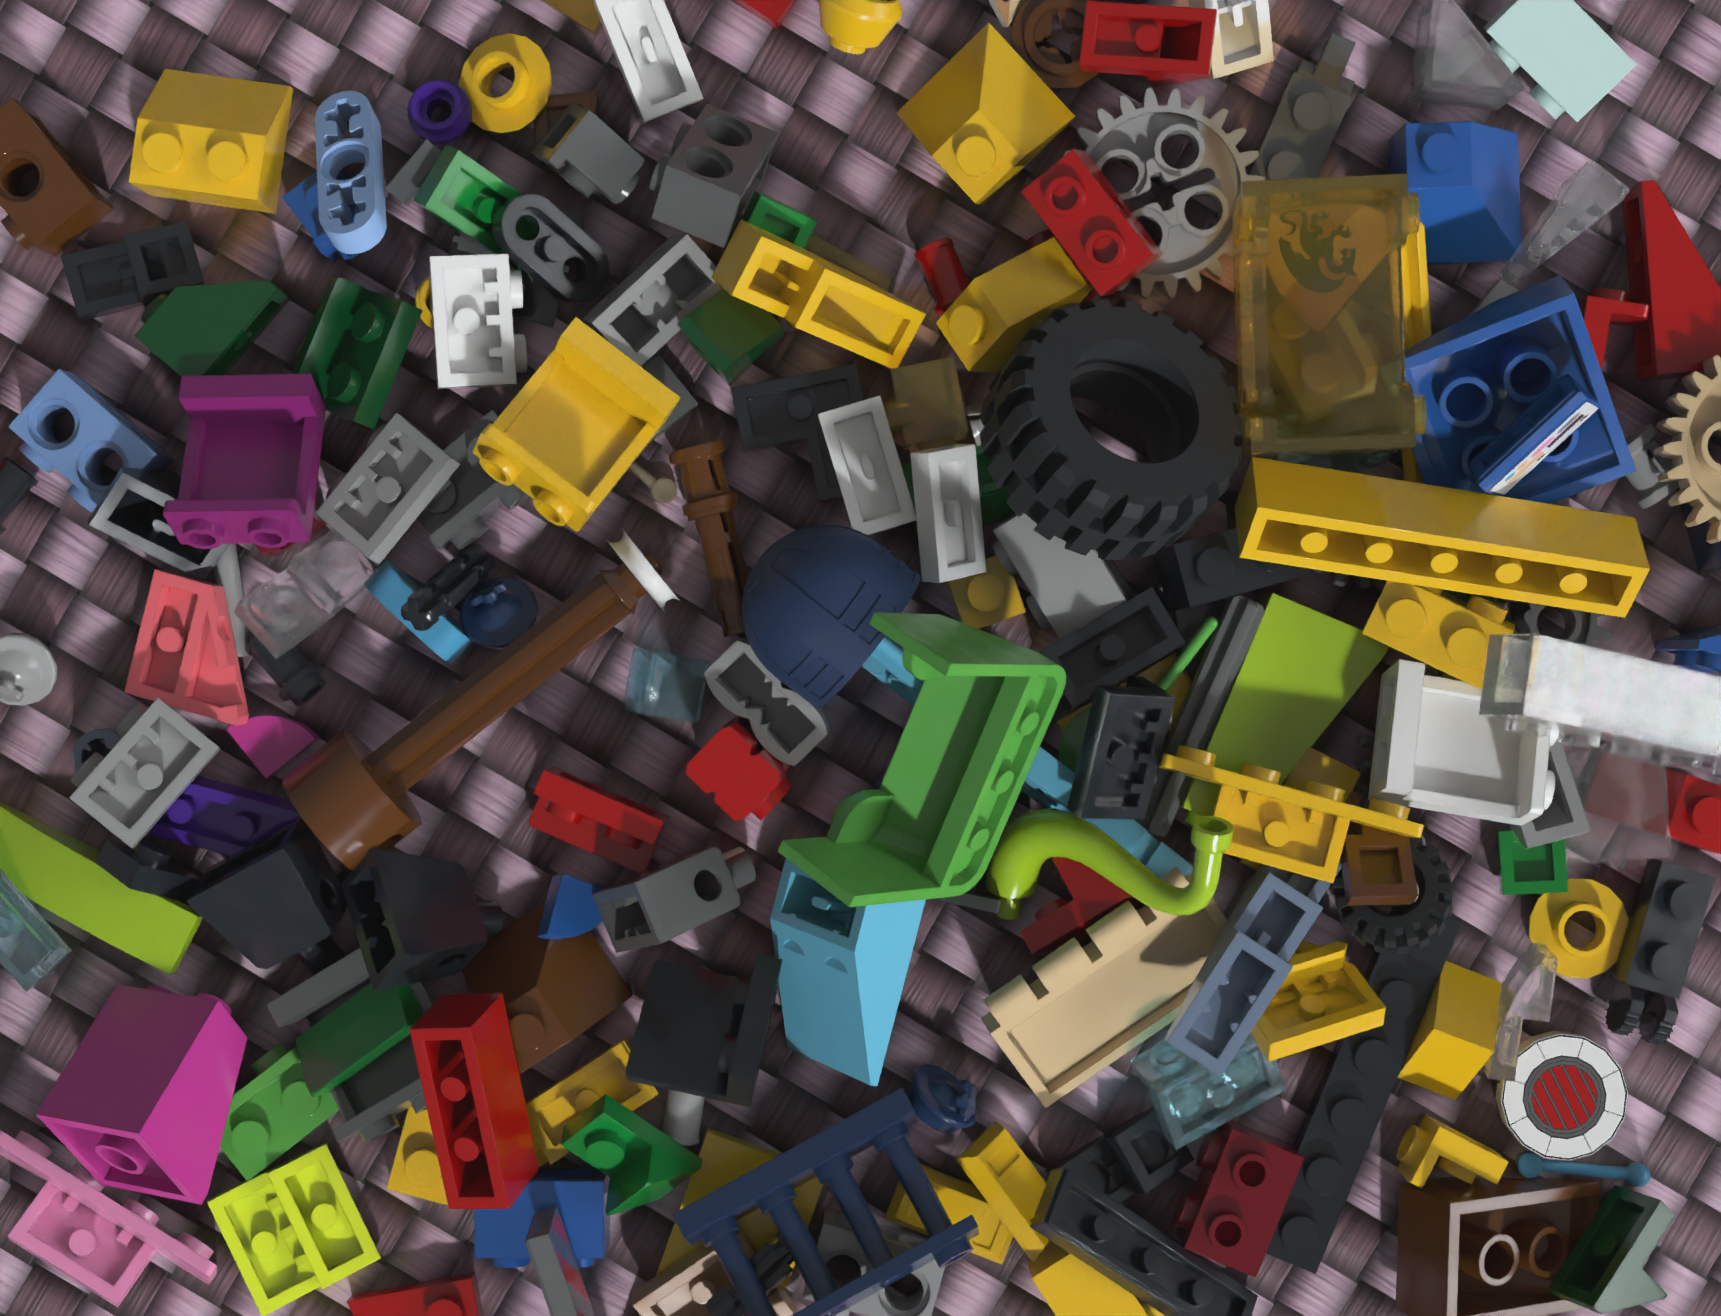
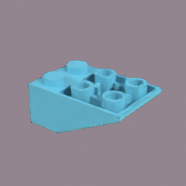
(840, 972)

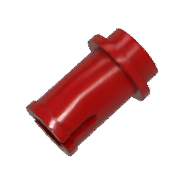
(942, 272)

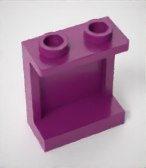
(248, 460)

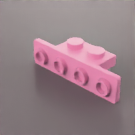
(88, 1232)

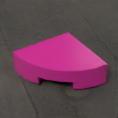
(272, 741)

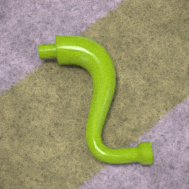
(1057, 833)

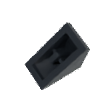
(134, 514)

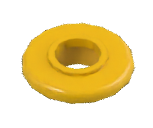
(525, 97)
(1552, 912)

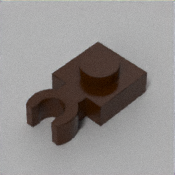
(1376, 865)

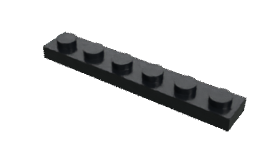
(1355, 1096)

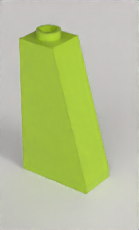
(1285, 693)

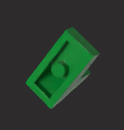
(467, 198)
(630, 1151)

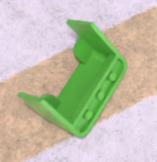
(950, 774)

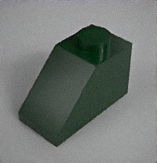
(209, 325)
(730, 334)

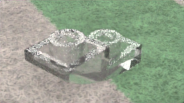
(306, 593)

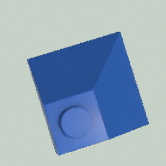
(1464, 188)

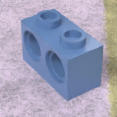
(97, 433)

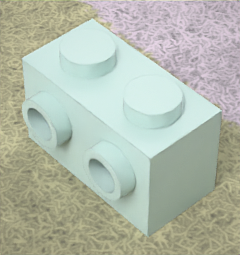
(1560, 51)

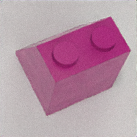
(150, 1091)

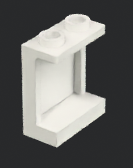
(1449, 758)

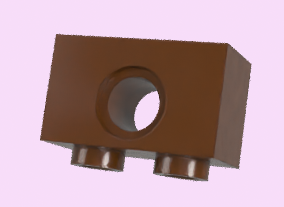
(65, 198)

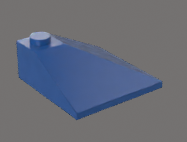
(1491, 371)

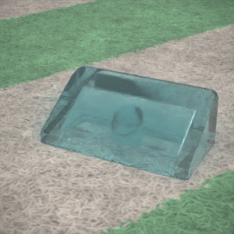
(27, 942)

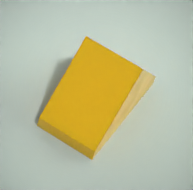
(1454, 1032)

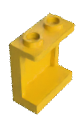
(575, 427)

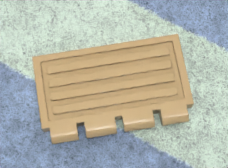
(1103, 996)

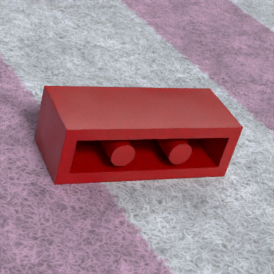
(474, 1100)

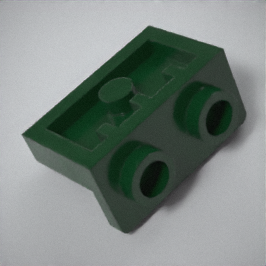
(356, 348)

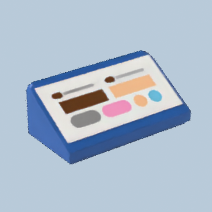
(1533, 436)

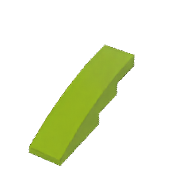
(67, 881)

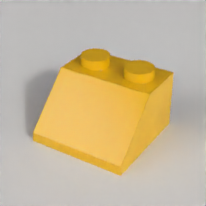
(212, 141)

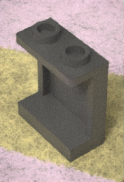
(384, 1086)

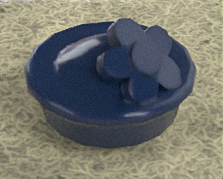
(498, 612)
(942, 1099)

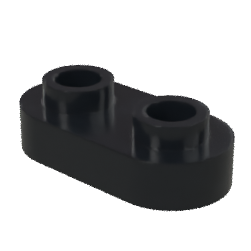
(549, 245)

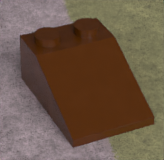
(1488, 1244)

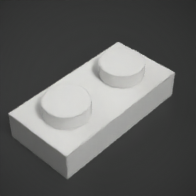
(649, 56)
(867, 466)
(948, 512)

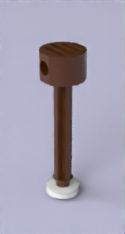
(358, 795)

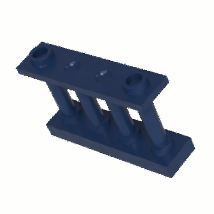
(829, 1159)

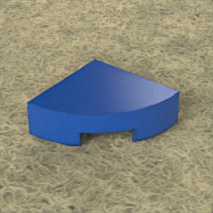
(569, 908)

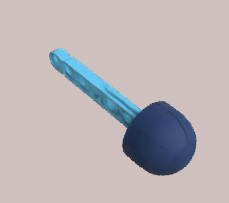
(811, 629)

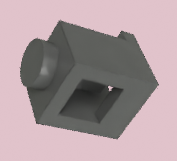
(591, 154)

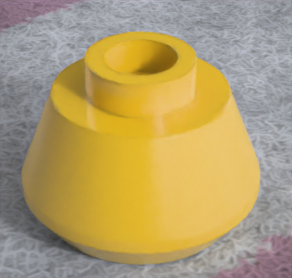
(858, 23)

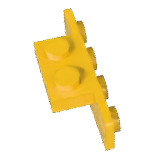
(1283, 824)

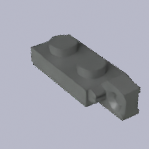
(1307, 116)

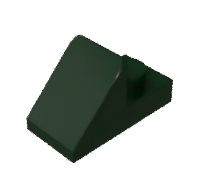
(1608, 1259)

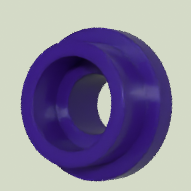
(434, 95)

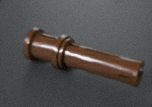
(711, 508)

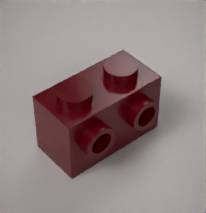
(1237, 1196)

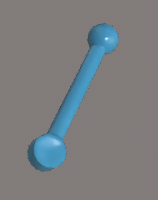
(1532, 1165)

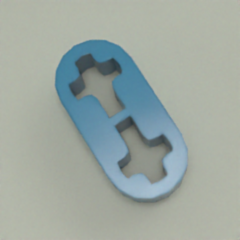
(392, 590)

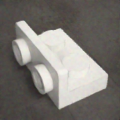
(475, 321)

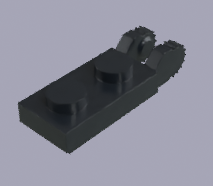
(1657, 950)

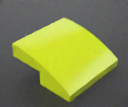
(293, 1229)

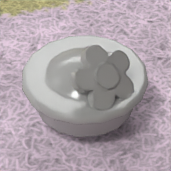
(25, 669)

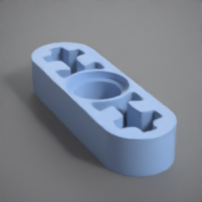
(366, 188)

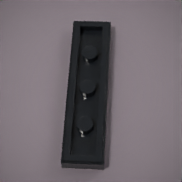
(1134, 1251)

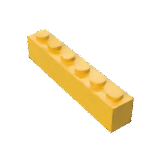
(1439, 537)

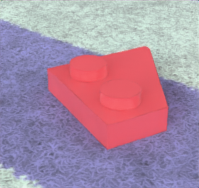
(188, 650)

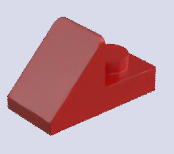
(1148, 41)
(1067, 919)

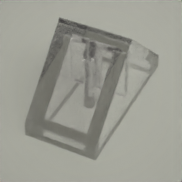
(1456, 62)

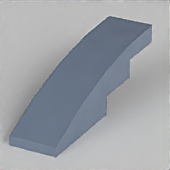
(1246, 966)

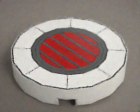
(1563, 1096)

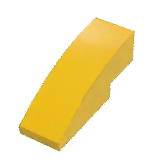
(817, 295)

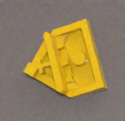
(1317, 1003)

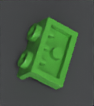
(272, 1112)

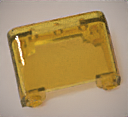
(1323, 315)

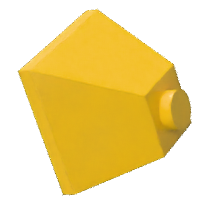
(985, 115)

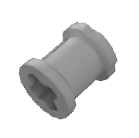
(1648, 467)

